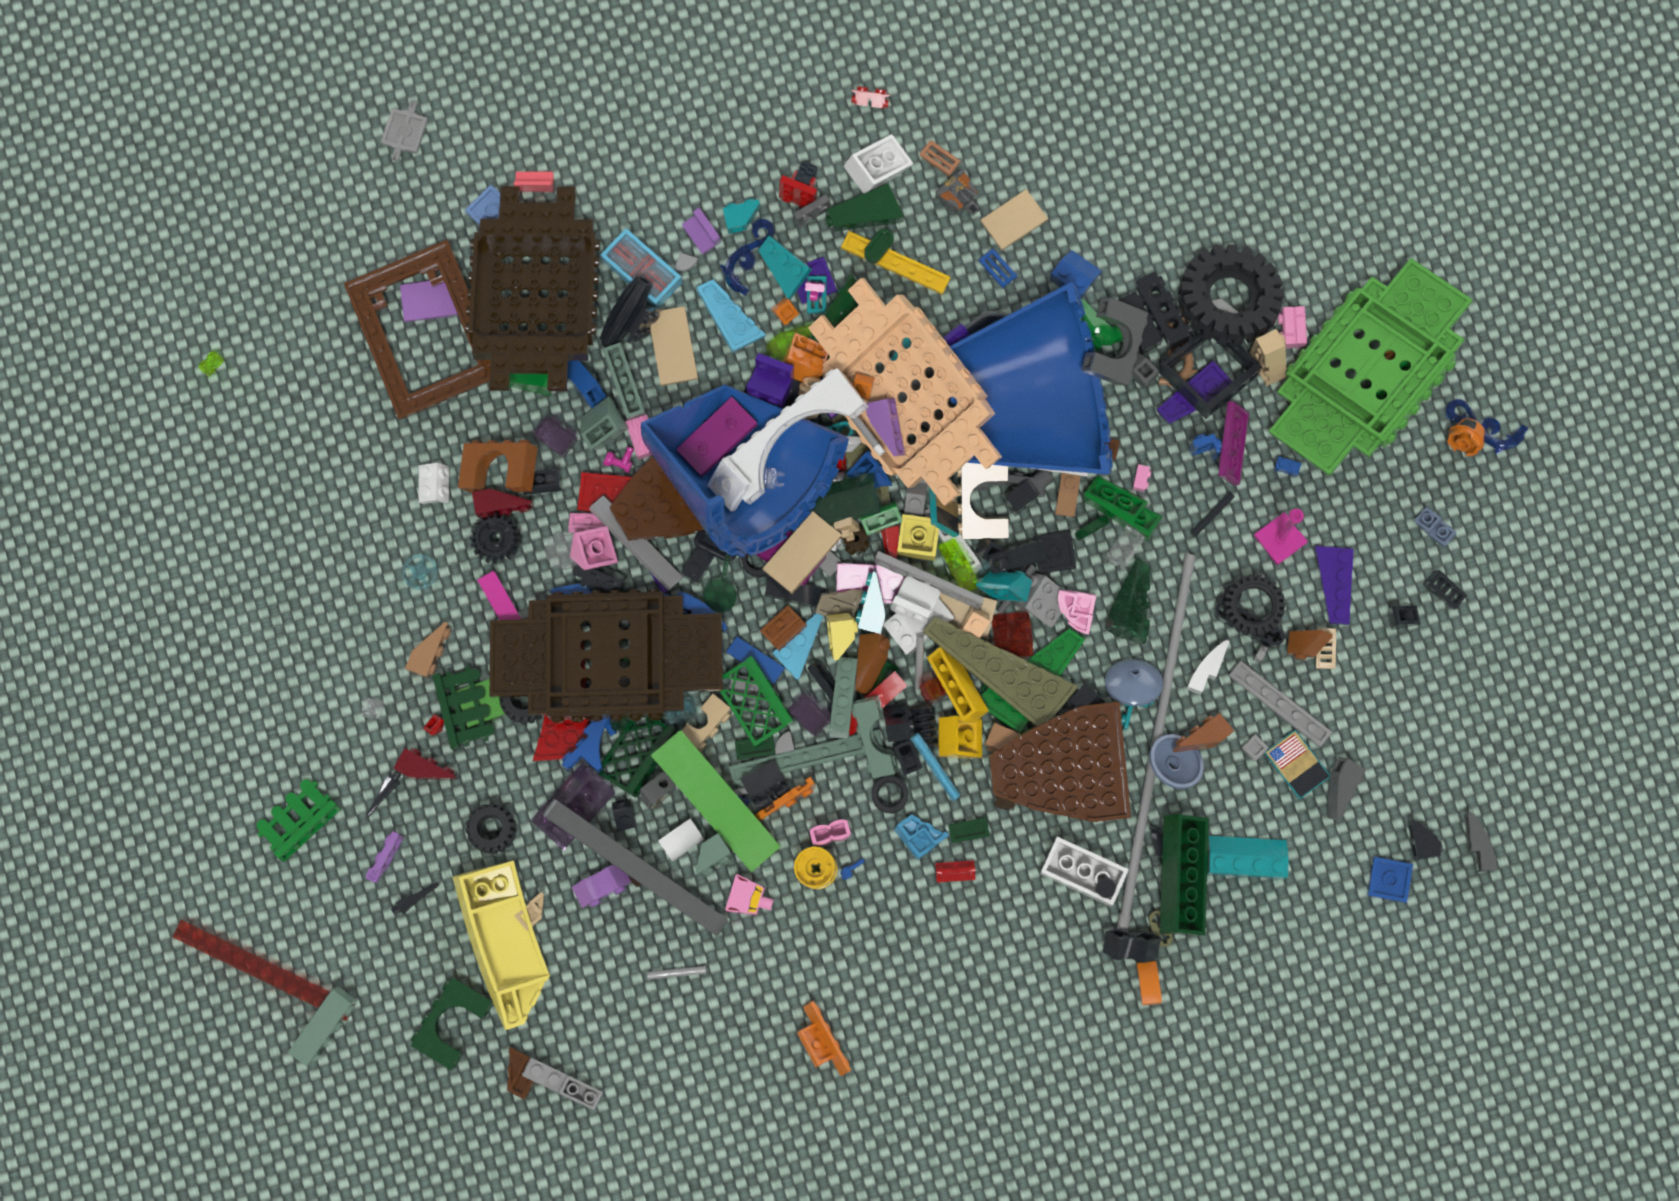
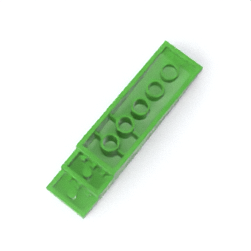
(715, 800)

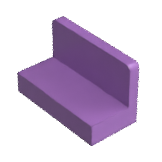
(701, 232)

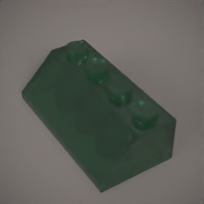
(850, 498)

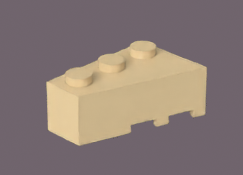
(1271, 354)

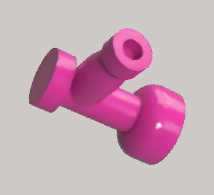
(624, 463)

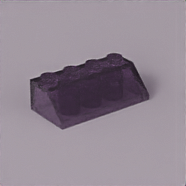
(581, 793)

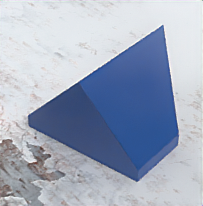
(866, 465)

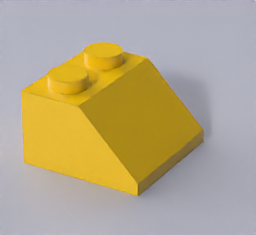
(960, 738)

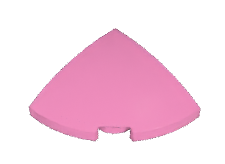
(1077, 608)

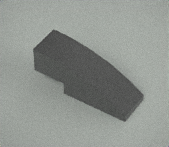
(1479, 843)

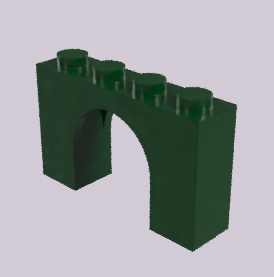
(428, 1038)

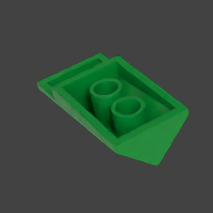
(1122, 506)

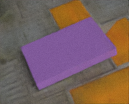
(426, 302)

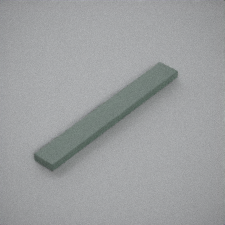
(805, 757)

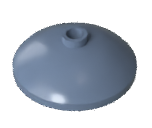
(1133, 682)
(1186, 765)

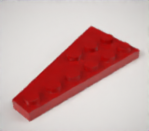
(560, 738)

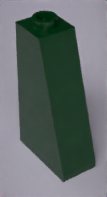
(867, 210)

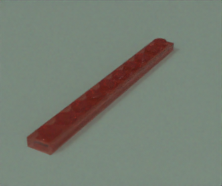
(251, 964)

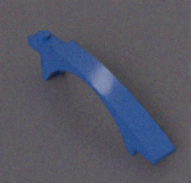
(587, 748)

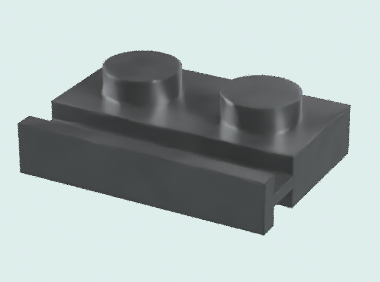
(811, 211)

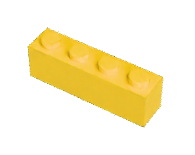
(958, 686)

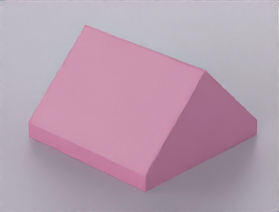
(593, 548)

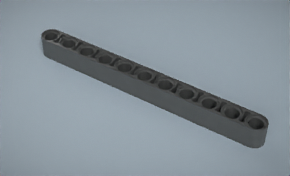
(635, 867)

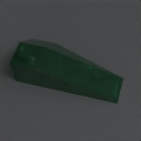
(1128, 612)

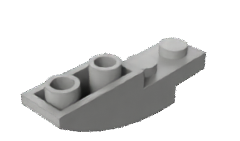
(562, 1083)

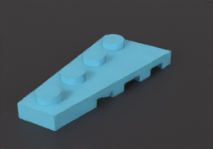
(731, 321)

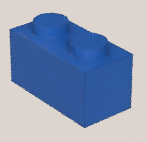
(1287, 466)

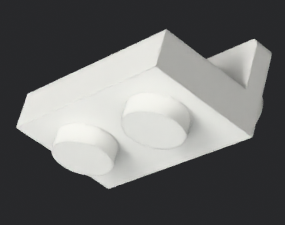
(433, 483)

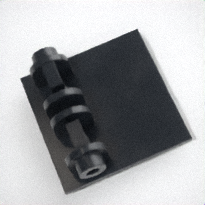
(765, 785)

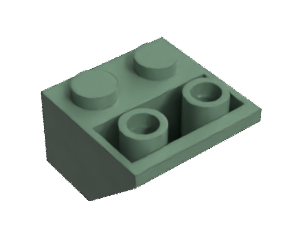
(602, 425)
(712, 854)

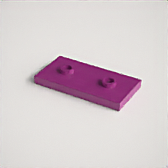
(717, 436)
(1233, 443)

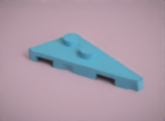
(796, 652)

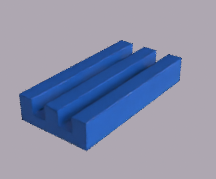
(1013, 276)

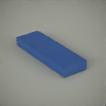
(741, 651)

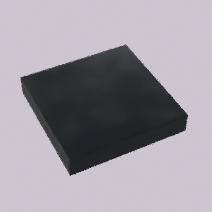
(1058, 552)

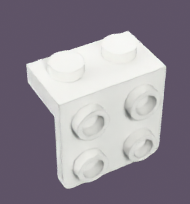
(915, 600)

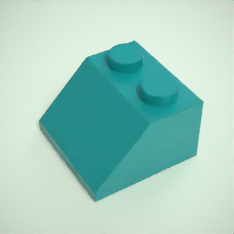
(1006, 586)

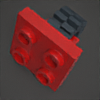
(800, 187)

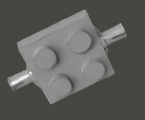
(404, 130)

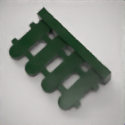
(455, 700)

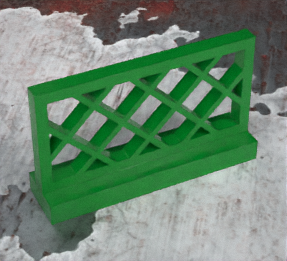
(768, 692)

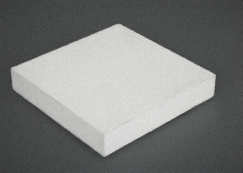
(729, 484)

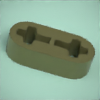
(1155, 930)

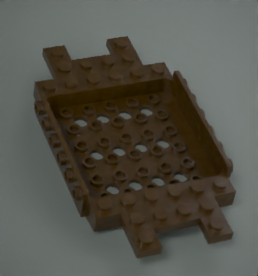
(534, 232)

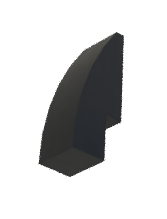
(802, 595)

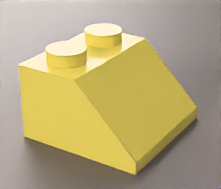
(917, 538)
(840, 633)

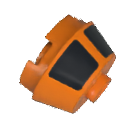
(1467, 436)

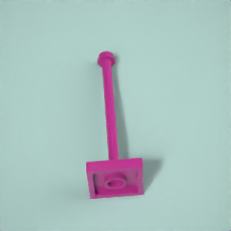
(1281, 537)

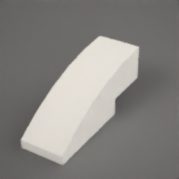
(1208, 668)

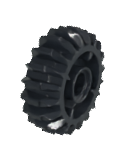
(493, 527)

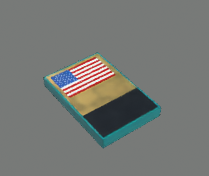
(943, 516)
(1297, 764)

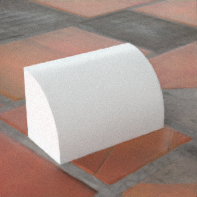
(681, 840)

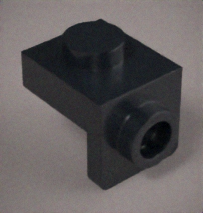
(623, 814)

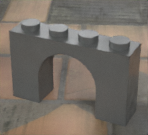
(1131, 323)

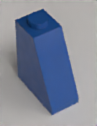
(585, 384)

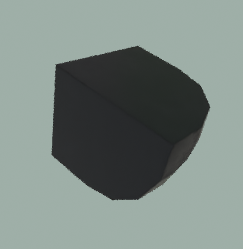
(1156, 837)

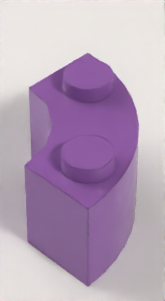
(600, 885)

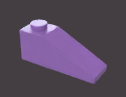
(885, 421)

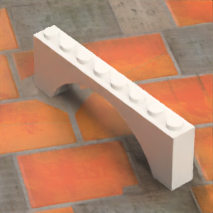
(830, 395)

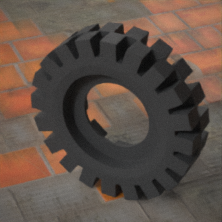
(1228, 263)

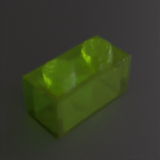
(211, 363)

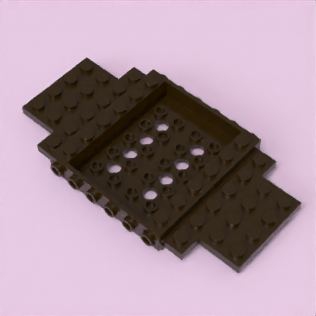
(666, 656)

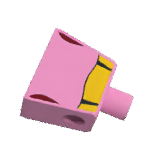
(747, 897)

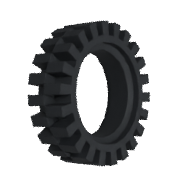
(1266, 586)

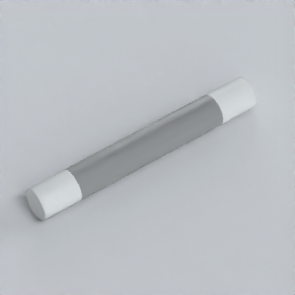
(868, 435)

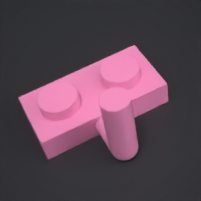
(583, 521)

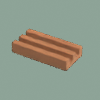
(937, 165)

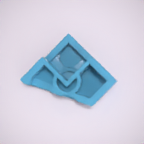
(919, 836)

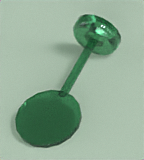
(719, 593)

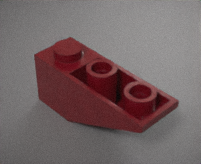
(494, 501)
(418, 768)

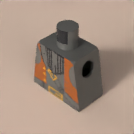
(959, 194)
(653, 794)

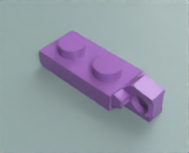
(385, 857)

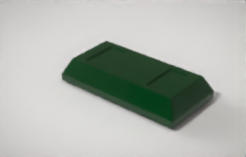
(746, 749)
(969, 830)

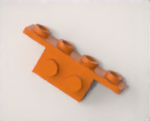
(820, 1042)

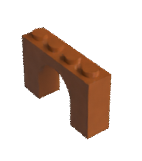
(479, 455)

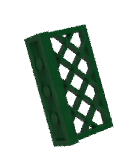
(647, 765)

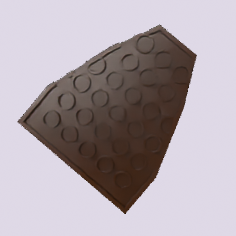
(652, 507)
(1067, 765)

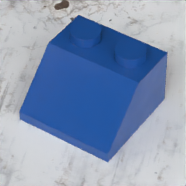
(1076, 270)

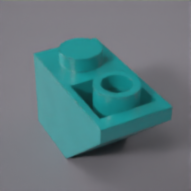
(739, 216)

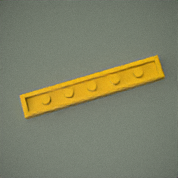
(899, 264)

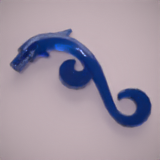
(744, 251)
(1500, 445)

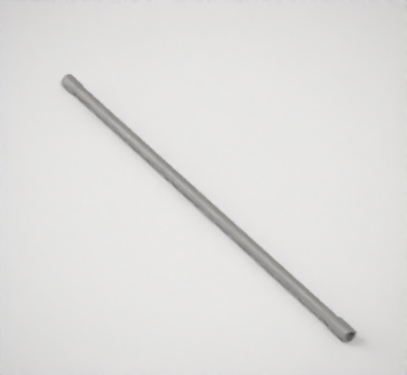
(1187, 570)

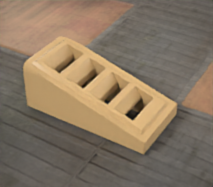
(1327, 665)

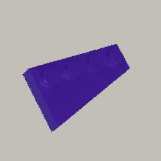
(1206, 384)
(1336, 581)

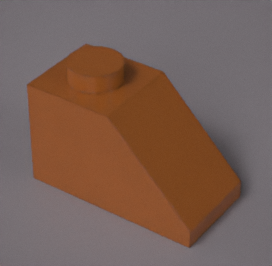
(1307, 643)

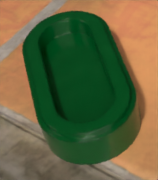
(879, 246)

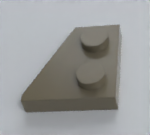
(839, 602)

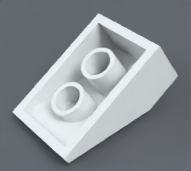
(877, 164)
(905, 630)

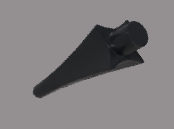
(388, 786)
(406, 903)

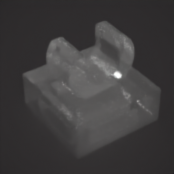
(770, 478)
(372, 708)

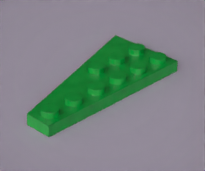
(1053, 659)

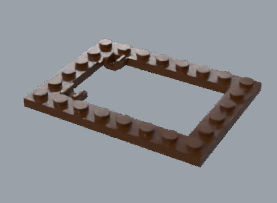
(372, 285)

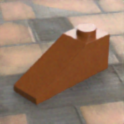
(871, 658)

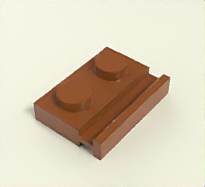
(783, 628)

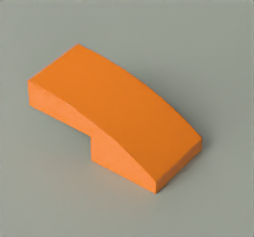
(1149, 983)

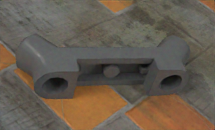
(1039, 481)

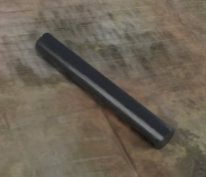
(1212, 514)

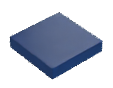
(1390, 880)

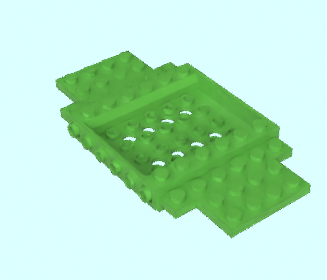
(1334, 412)

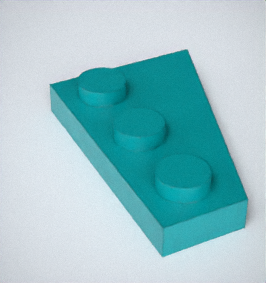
(784, 265)

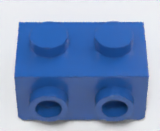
(1206, 443)

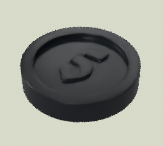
(1105, 888)

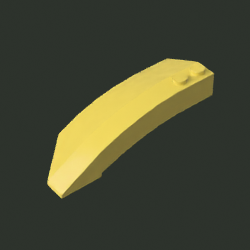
(502, 946)

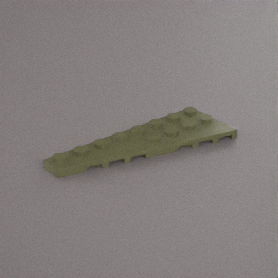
(1019, 683)

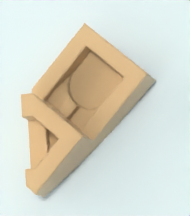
(534, 910)

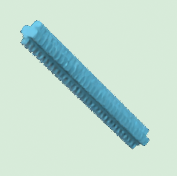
(934, 765)

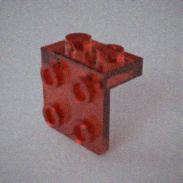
(1013, 633)

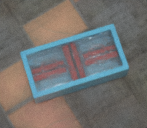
(631, 257)

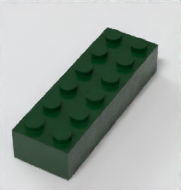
(1184, 875)

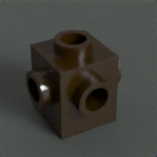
(857, 547)

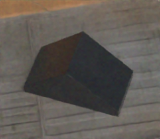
(1021, 498)
(1403, 617)
(907, 756)

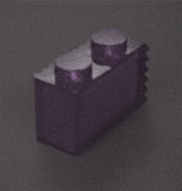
(555, 436)
(810, 715)

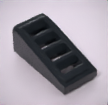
(1429, 584)

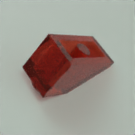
(932, 691)

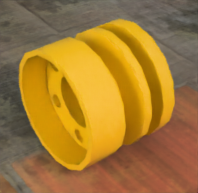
(804, 868)

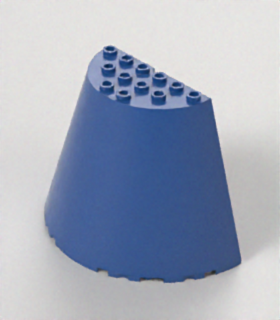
(1033, 378)
(802, 452)

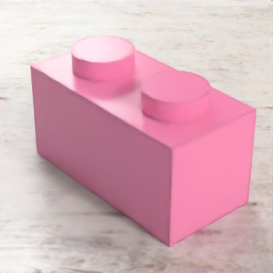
(1141, 476)

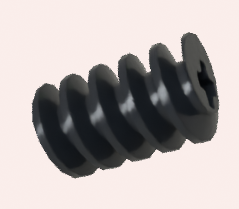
(924, 725)

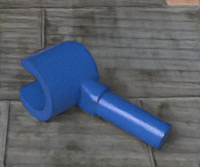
(846, 872)

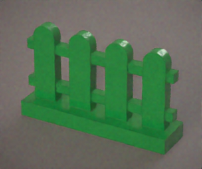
(313, 823)

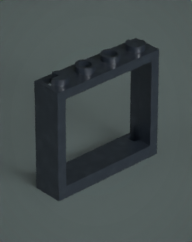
(1251, 366)

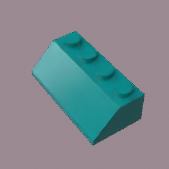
(1247, 857)

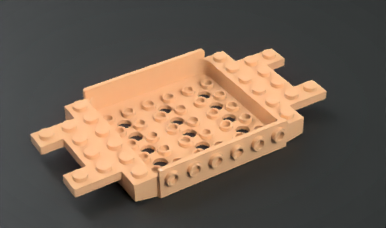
(867, 339)

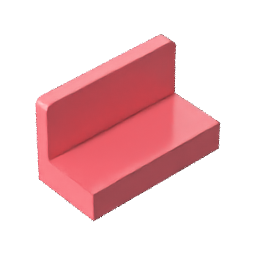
(535, 181)

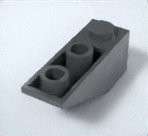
(1342, 784)

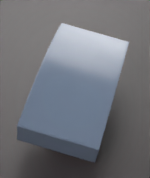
(1435, 527)

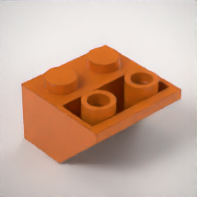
(806, 357)

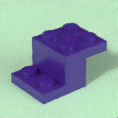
(771, 380)

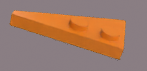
(787, 799)

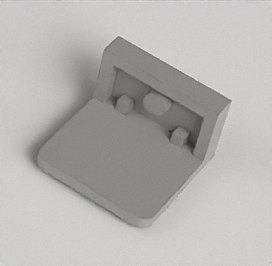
(1042, 600)

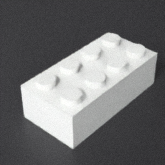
(1082, 870)

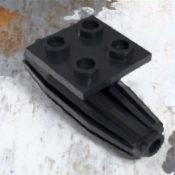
(630, 314)

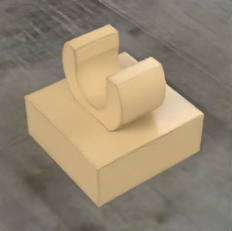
(847, 528)

